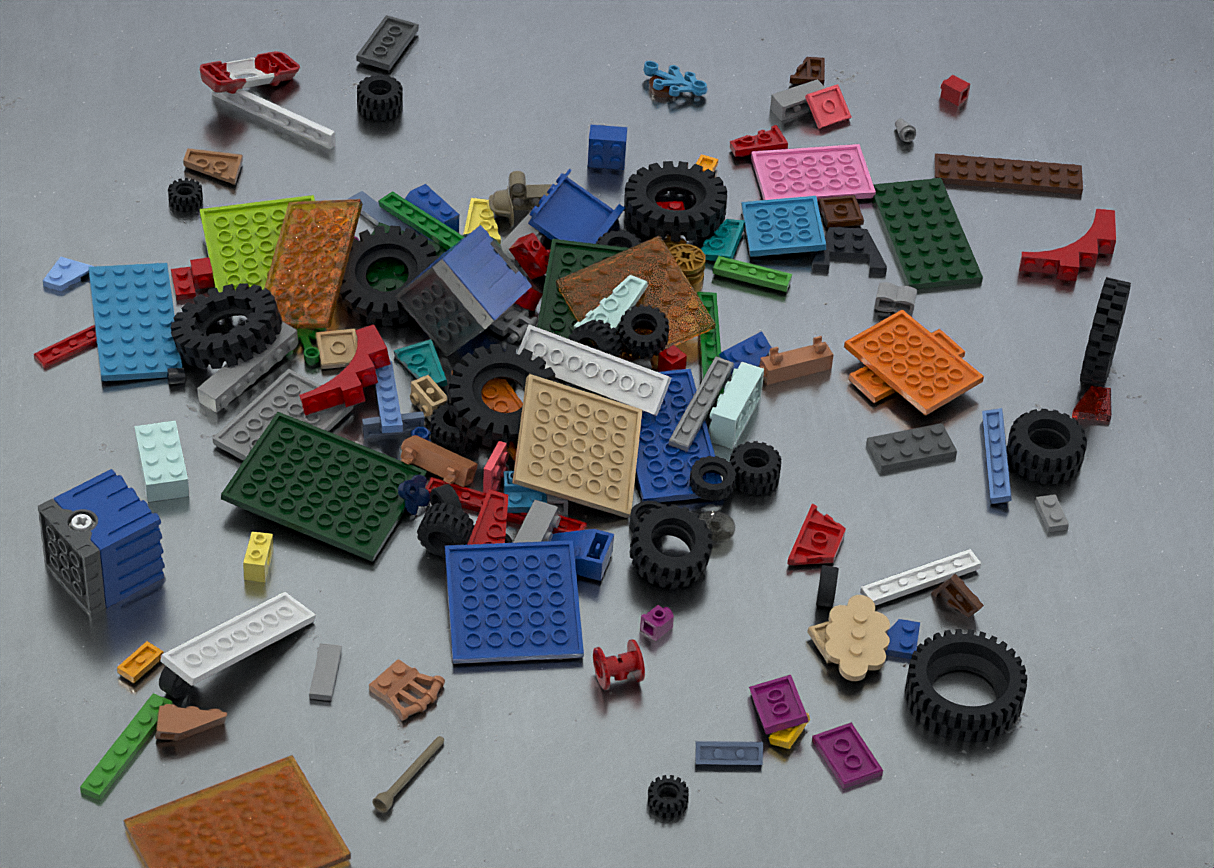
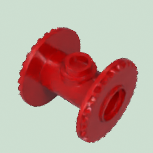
(619, 667)

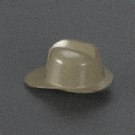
(501, 205)

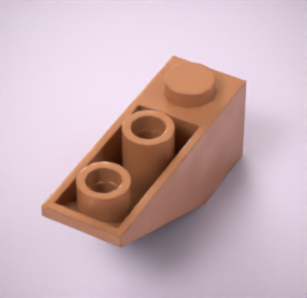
(180, 723)

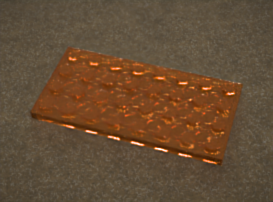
(312, 260)

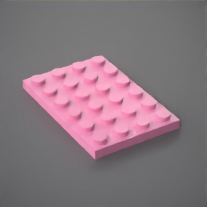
(813, 172)

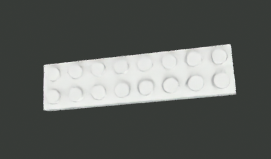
(598, 370)
(237, 638)

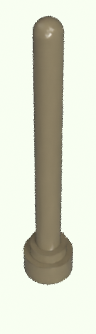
(384, 800)

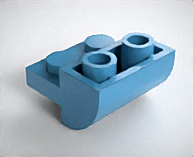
(520, 497)

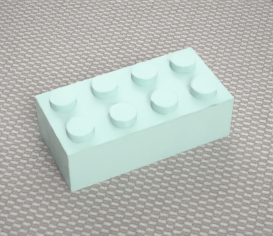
(736, 405)
(161, 461)

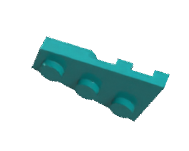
(724, 240)

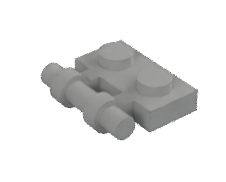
(510, 319)

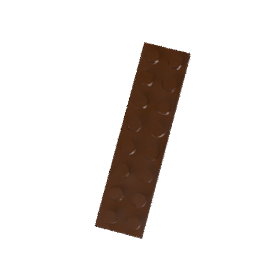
(1009, 173)

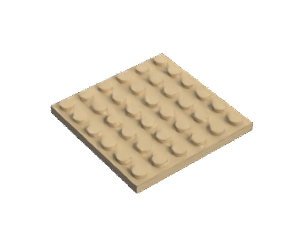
(577, 446)

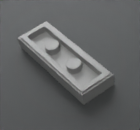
(325, 672)

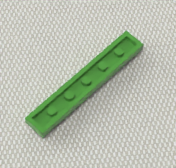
(123, 749)

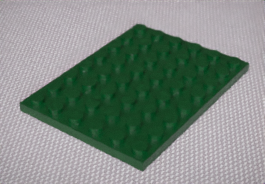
(322, 486)

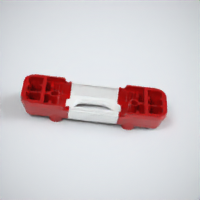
(267, 67)

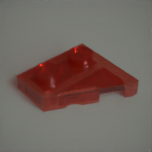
(1094, 405)

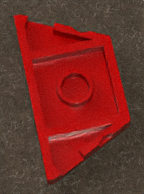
(817, 539)

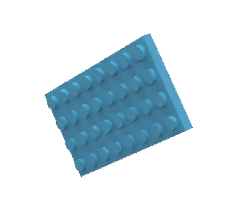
(133, 321)

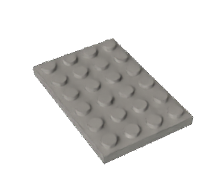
(281, 396)

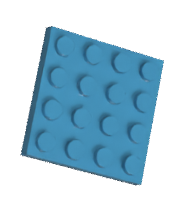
(783, 226)

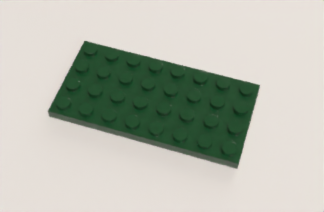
(925, 234)

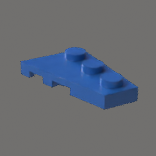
(747, 351)

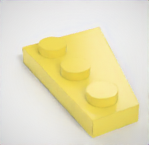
(481, 214)

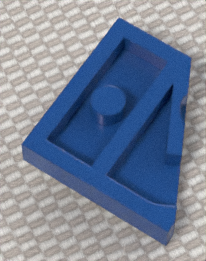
(903, 638)

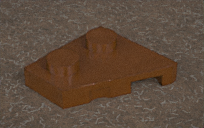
(959, 596)

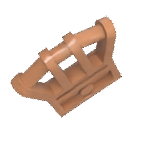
(397, 680)

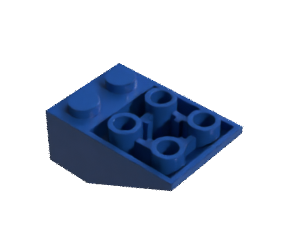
(591, 550)

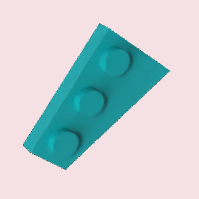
(422, 361)

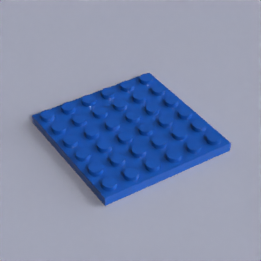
(513, 601)

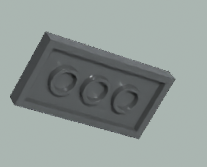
(387, 42)
(911, 447)

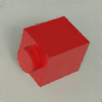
(955, 90)
(202, 273)
(671, 359)

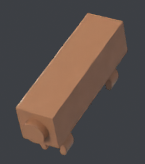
(796, 362)
(438, 460)

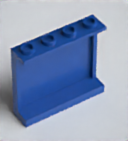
(573, 213)

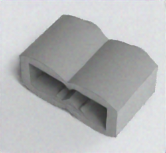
(895, 298)

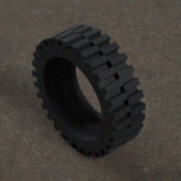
(972, 654)

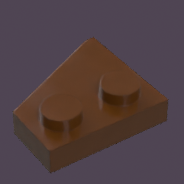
(811, 69)

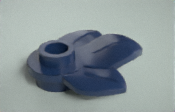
(414, 493)

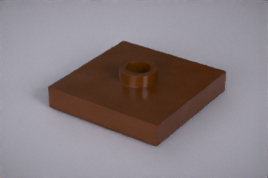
(841, 211)

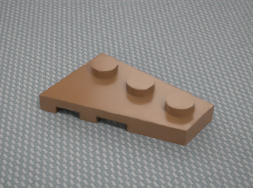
(216, 164)

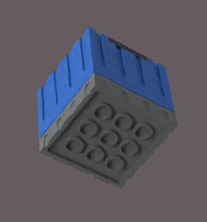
(463, 291)
(101, 541)

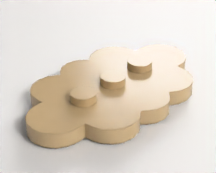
(857, 637)

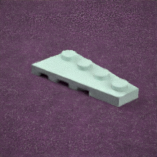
(614, 306)

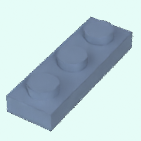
(410, 421)
(729, 752)

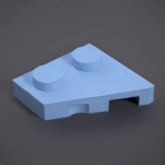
(65, 273)

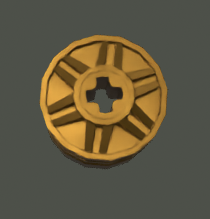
(691, 262)

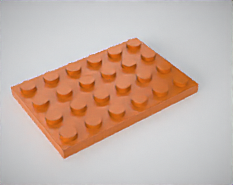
(913, 362)

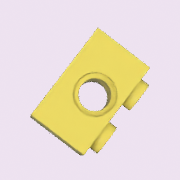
(258, 557)

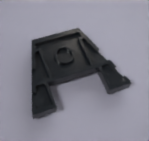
(849, 243)

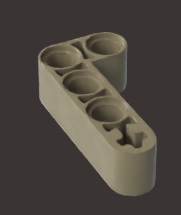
(522, 195)

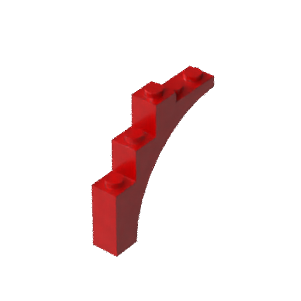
(1083, 252)
(349, 384)

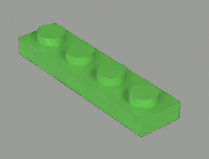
(752, 273)

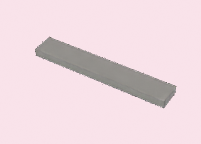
(701, 404)

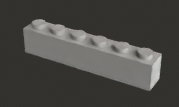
(233, 380)

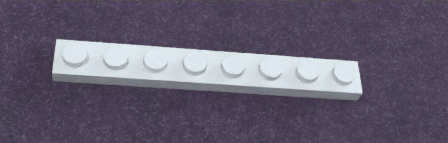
(280, 116)

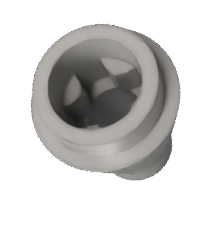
(905, 130)

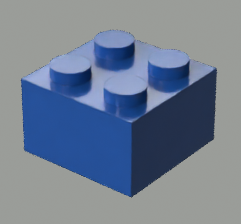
(607, 147)

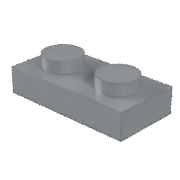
(1051, 513)

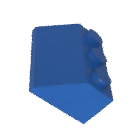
(434, 205)

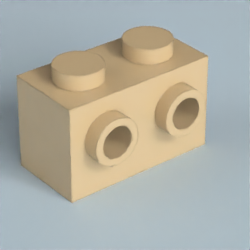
(427, 395)

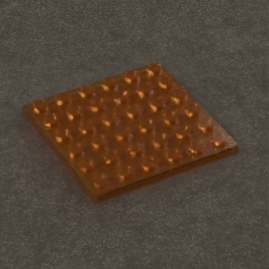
(666, 290)

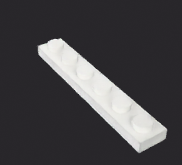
(921, 577)

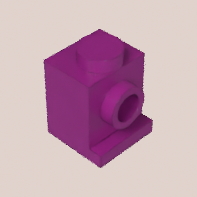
(661, 621)

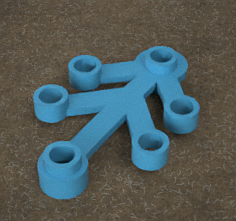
(674, 79)

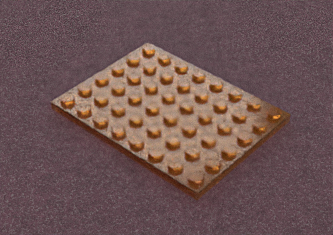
(243, 822)

